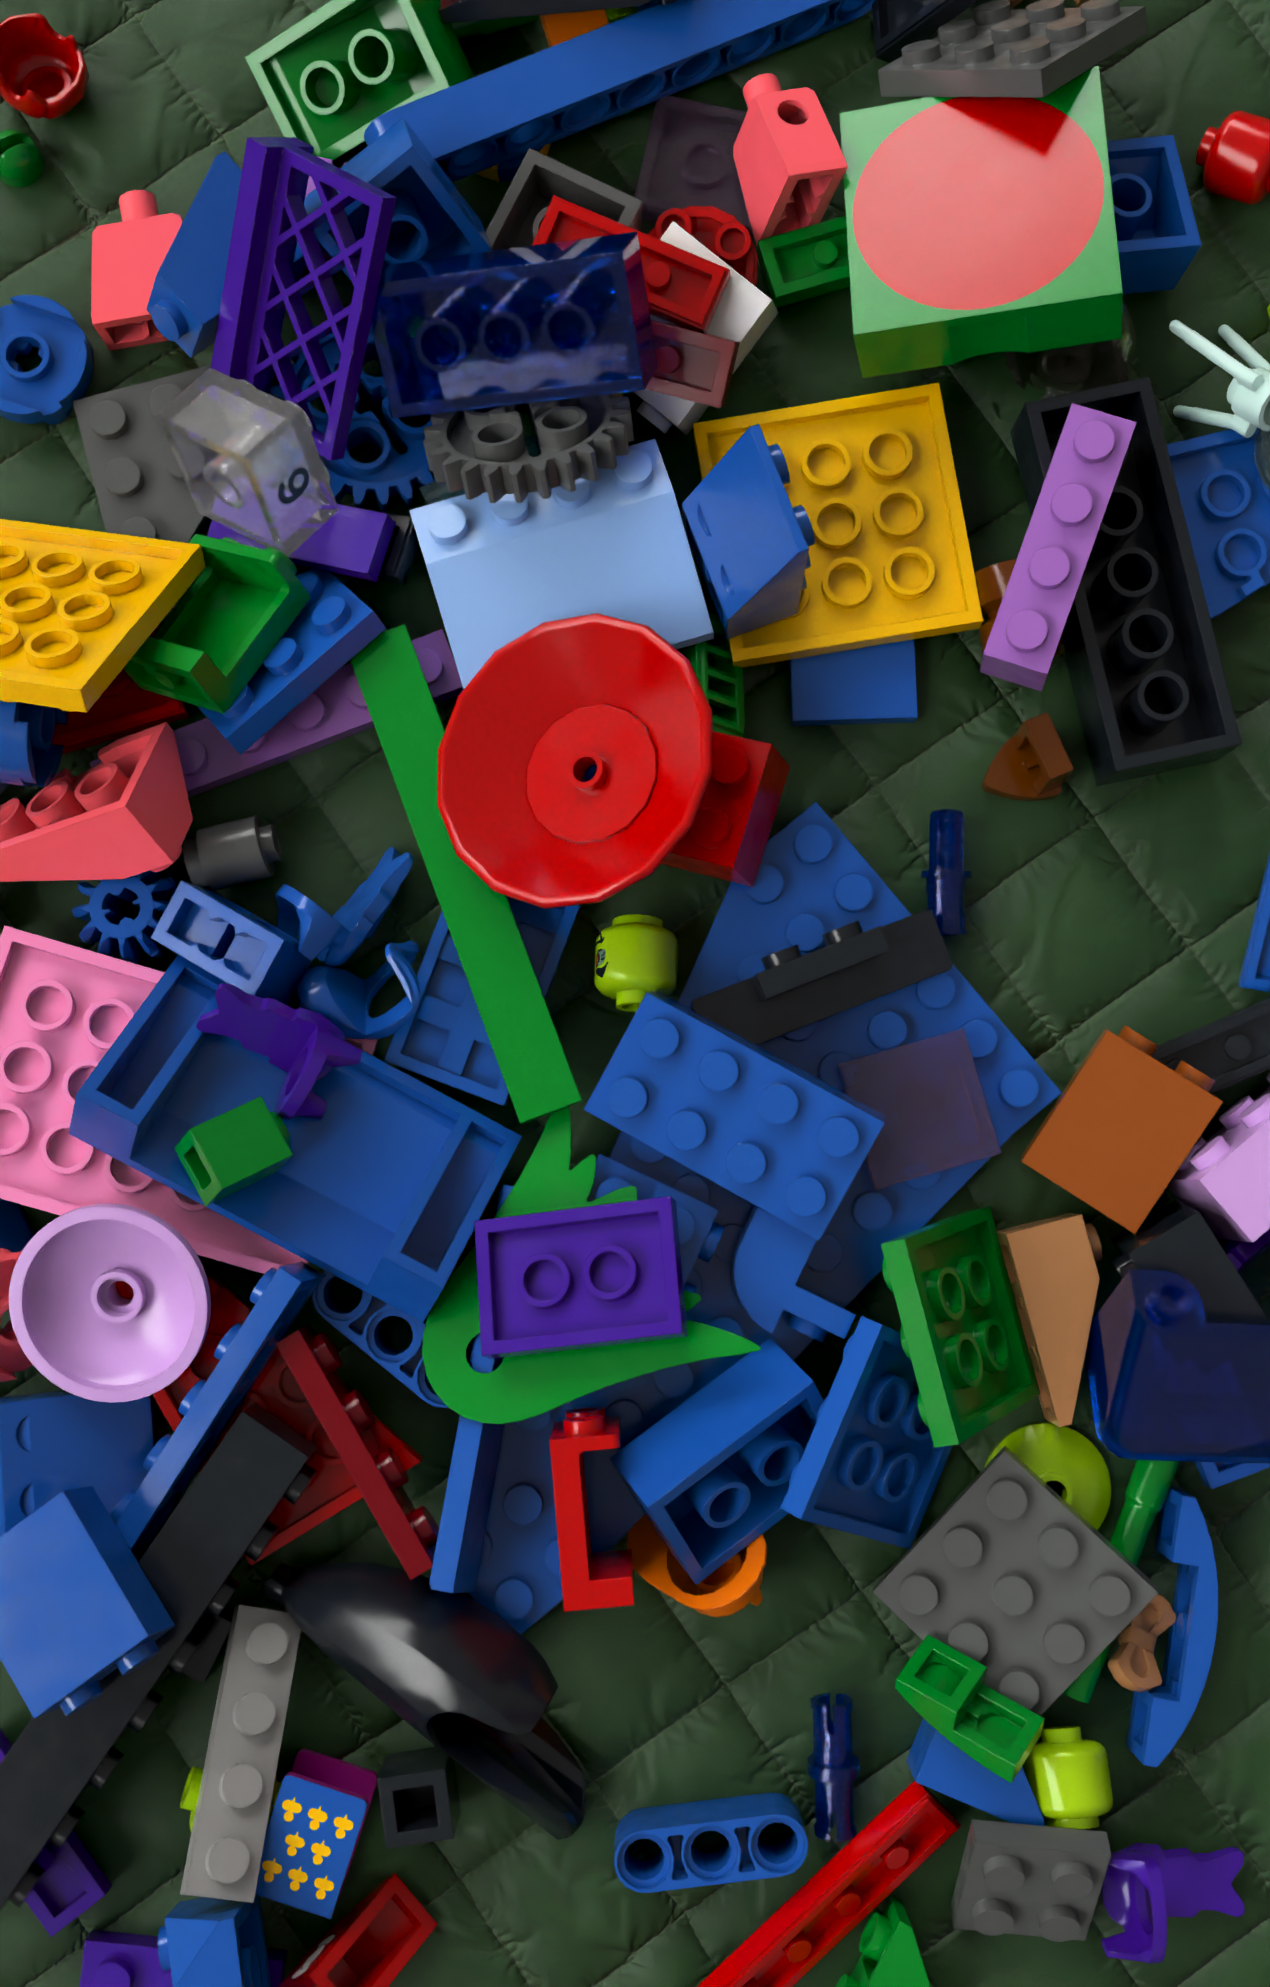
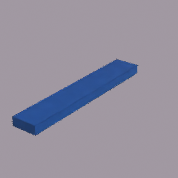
(468, 1490)

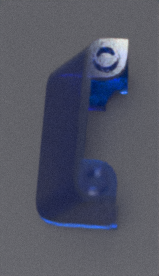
(1171, 1381)

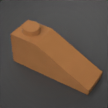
(1055, 1297)

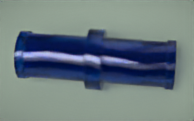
(833, 1767)

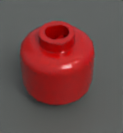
(1237, 158)

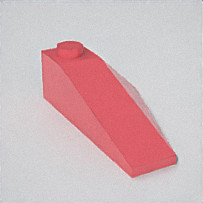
(104, 822)

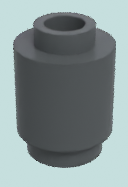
(232, 853)

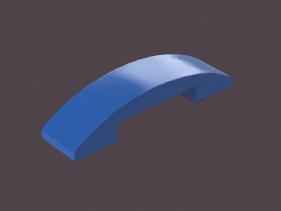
(1164, 1712)

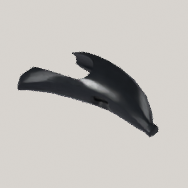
(448, 1674)

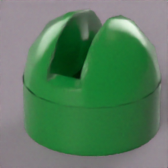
(19, 159)

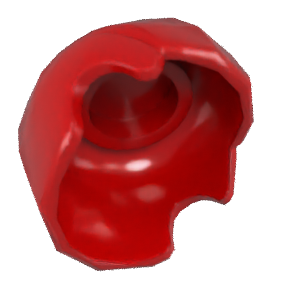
(40, 68)

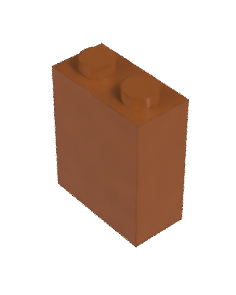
(1122, 1127)

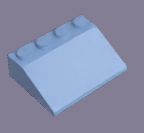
(582, 552)

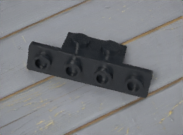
(829, 980)

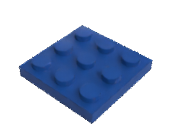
(870, 1451)

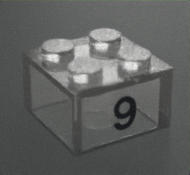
(249, 460)

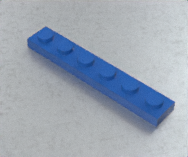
(213, 1403)

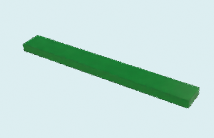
(475, 914)

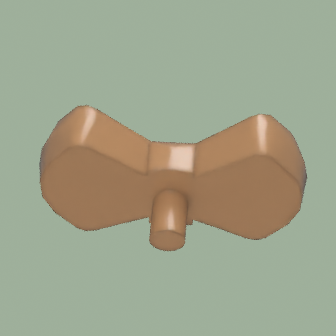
(1134, 1660)

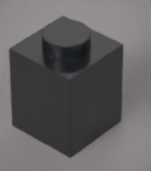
(418, 1797)

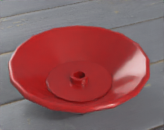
(532, 729)

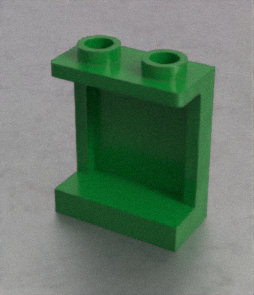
(221, 625)

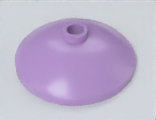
(80, 1326)

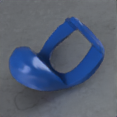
(347, 998)

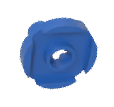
(65, 367)

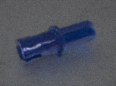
(946, 871)

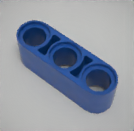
(364, 1330)
(739, 1860)

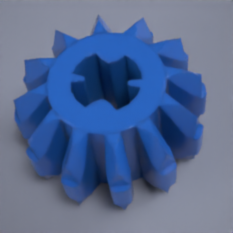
(118, 933)

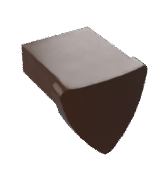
(1029, 763)

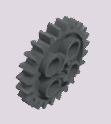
(489, 453)

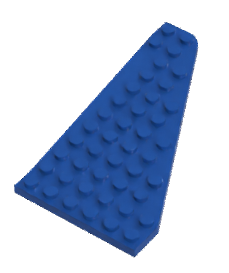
(804, 888)

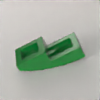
(979, 1721)

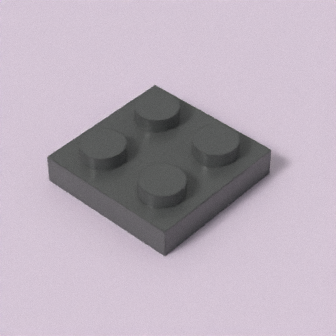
(1029, 1880)

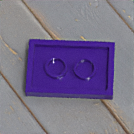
(580, 1278)

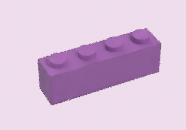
(1057, 546)

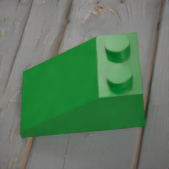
(352, 65)

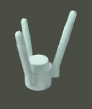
(1247, 391)

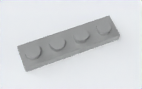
(242, 1756)

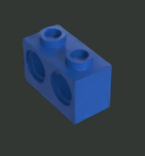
(231, 943)

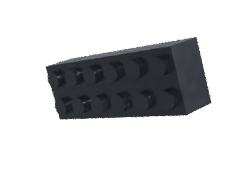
(1140, 619)

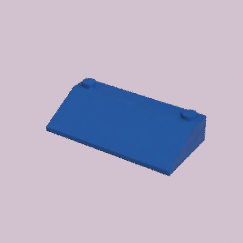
(372, 1188)

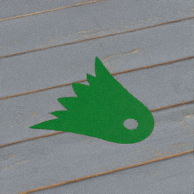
(543, 1381)

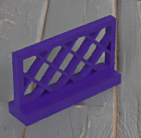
(261, 280)

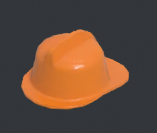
(719, 1594)

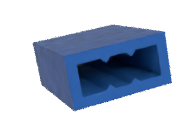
(73, 1604)

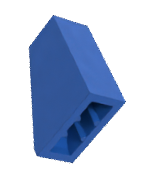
(192, 275)

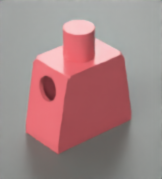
(785, 158)
(125, 269)

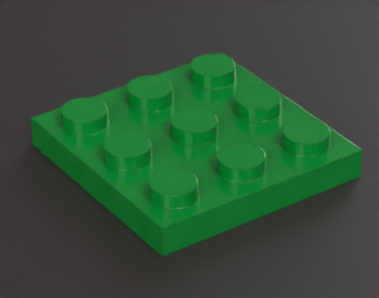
(959, 1324)

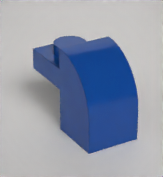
(766, 1274)

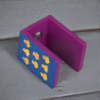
(314, 1832)

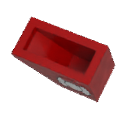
(368, 1942)

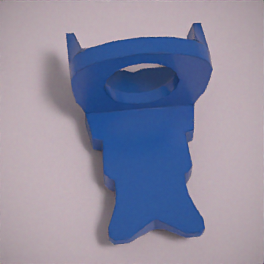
(339, 936)

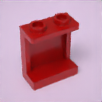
(587, 1577)

